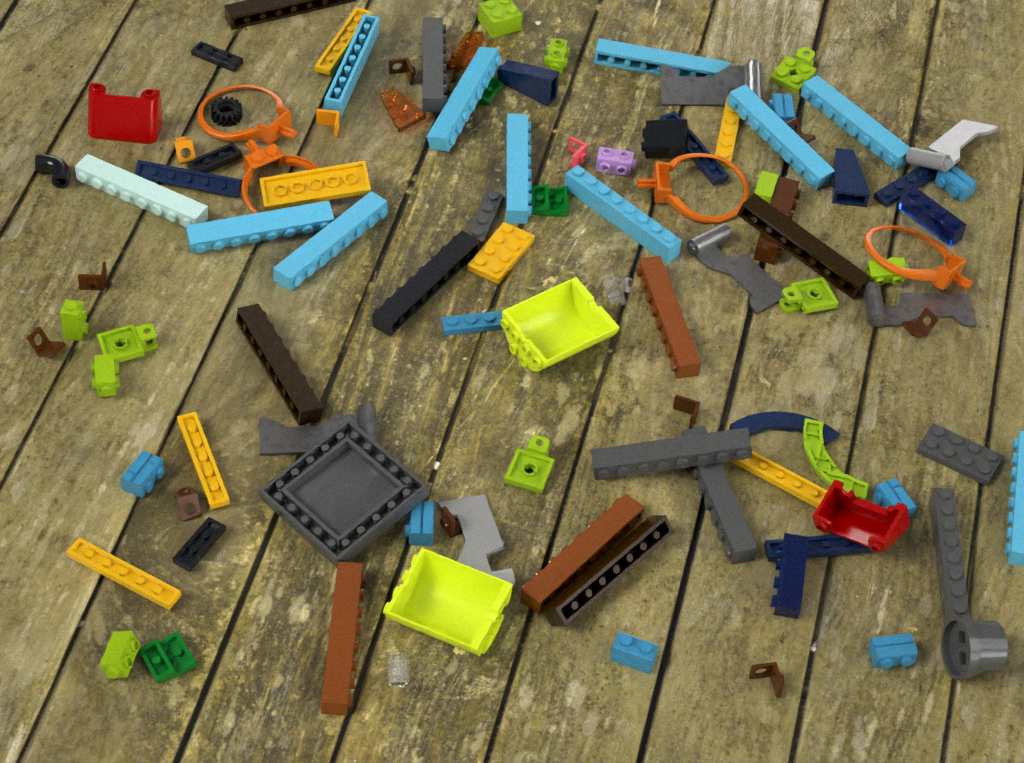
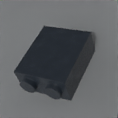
(665, 138)

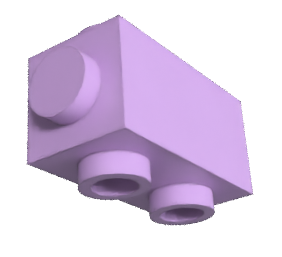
(615, 161)

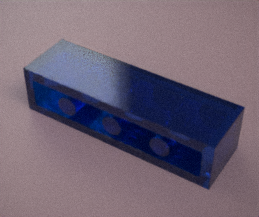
(932, 216)
(790, 575)

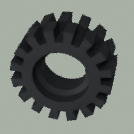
(226, 105)

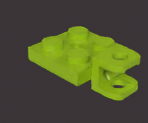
(800, 65)
(801, 297)
(132, 339)
(534, 458)

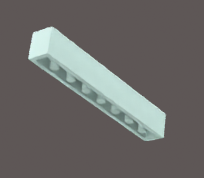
(140, 192)

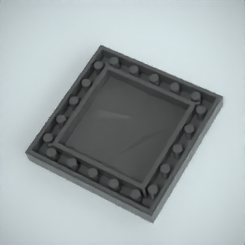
(344, 493)

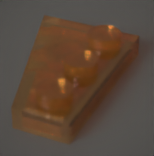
(467, 48)
(401, 109)

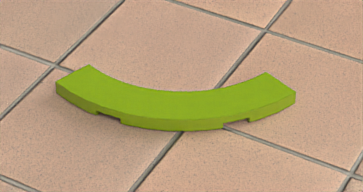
(823, 464)

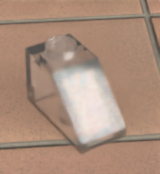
(397, 669)

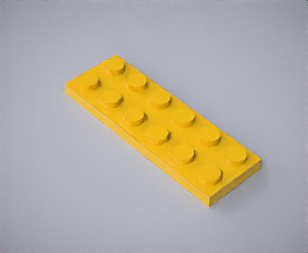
(315, 185)

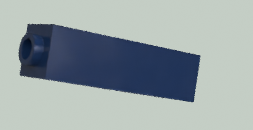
(530, 80)
(848, 180)

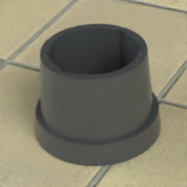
(973, 647)

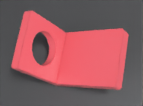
(579, 155)

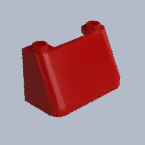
(124, 116)
(860, 520)

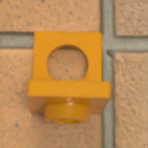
(329, 117)
(183, 142)

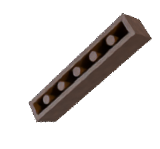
(784, 201)

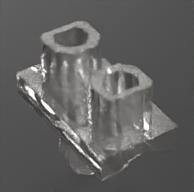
(617, 294)

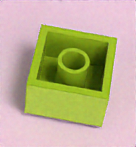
(500, 17)

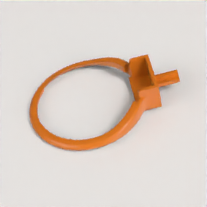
(267, 134)
(260, 157)
(663, 193)
(940, 278)

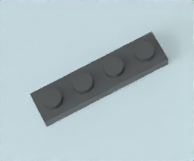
(486, 215)

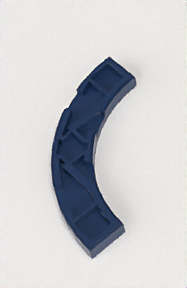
(781, 422)

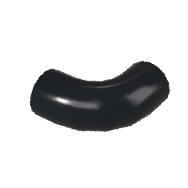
(56, 166)

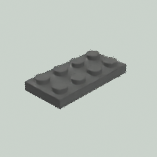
(960, 454)

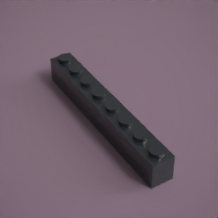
(425, 283)

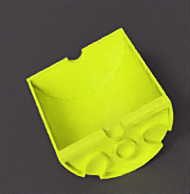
(555, 325)
(450, 602)

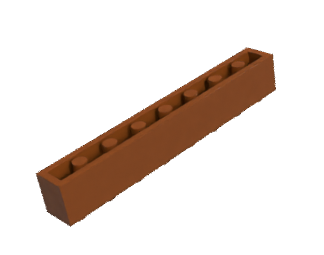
(668, 317)
(582, 553)
(342, 639)

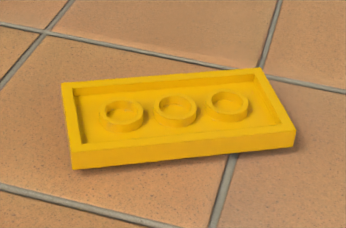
(501, 252)

